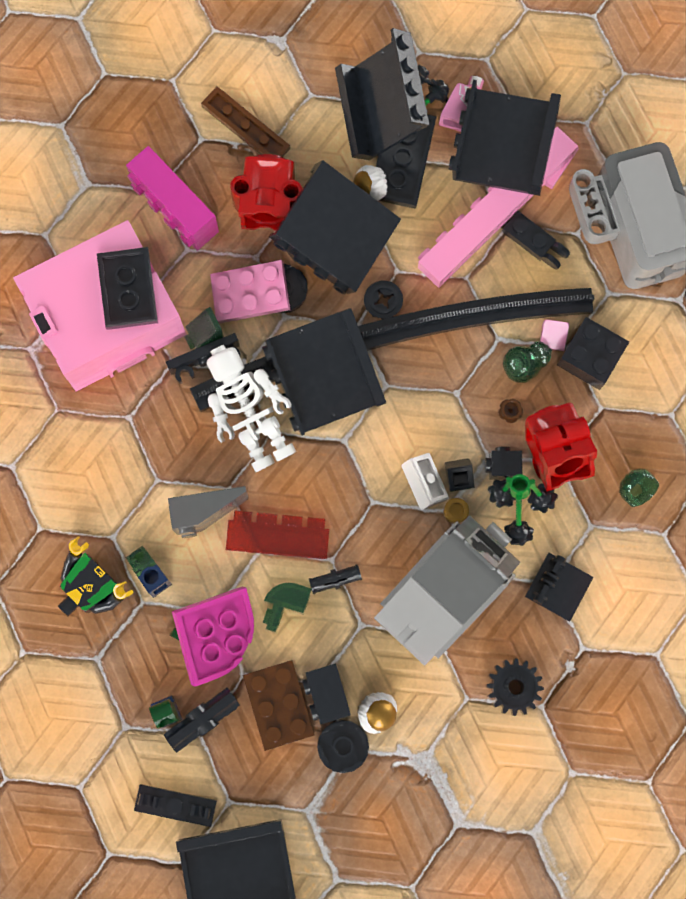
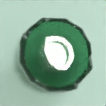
(638, 487)

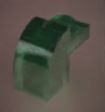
(288, 597)

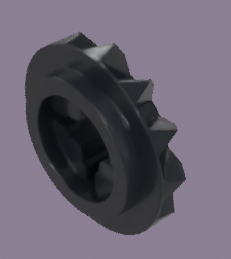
(386, 289)

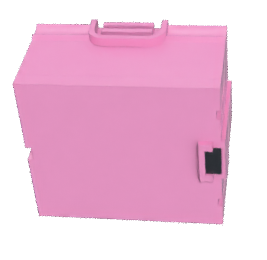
(70, 313)

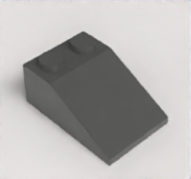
(199, 511)

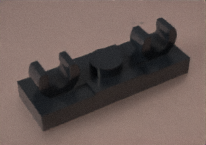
(199, 356)
(175, 805)

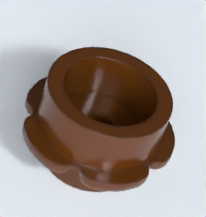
(510, 404)

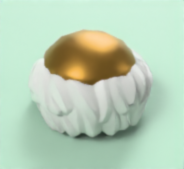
(372, 181)
(377, 712)

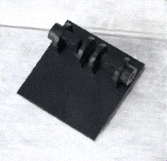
(559, 586)

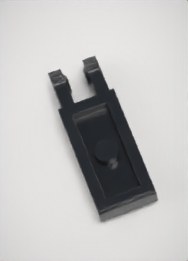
(534, 240)

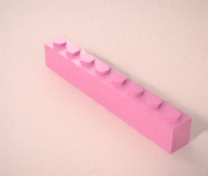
(486, 219)

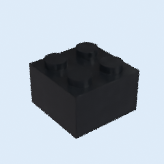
(593, 353)
(327, 694)

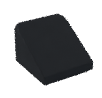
(459, 474)

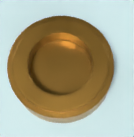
(456, 510)

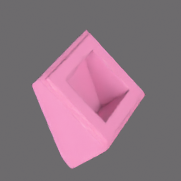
(554, 334)

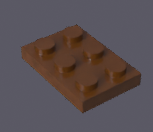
(278, 705)

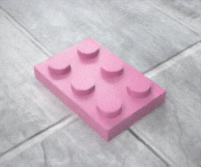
(250, 291)

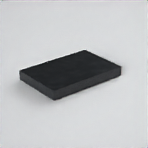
(127, 288)

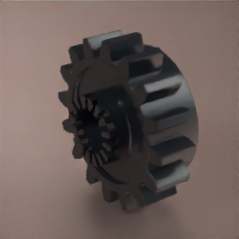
(528, 684)

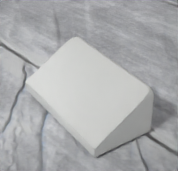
(424, 481)

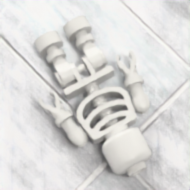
(227, 367)

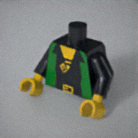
(88, 584)

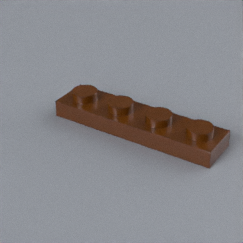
(244, 124)

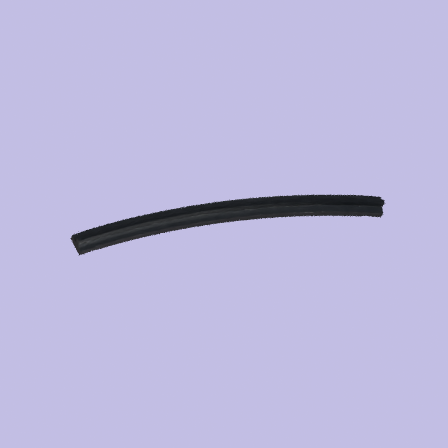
(442, 320)

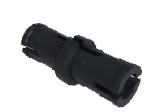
(335, 579)

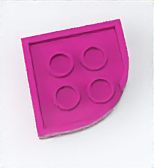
(215, 634)

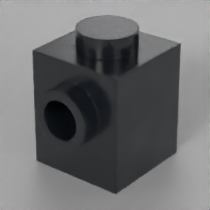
(503, 463)

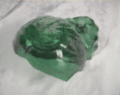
(525, 362)

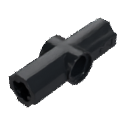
(201, 720)

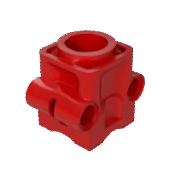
(264, 191)
(560, 445)

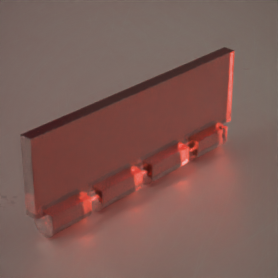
(275, 539)

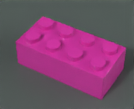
(172, 198)

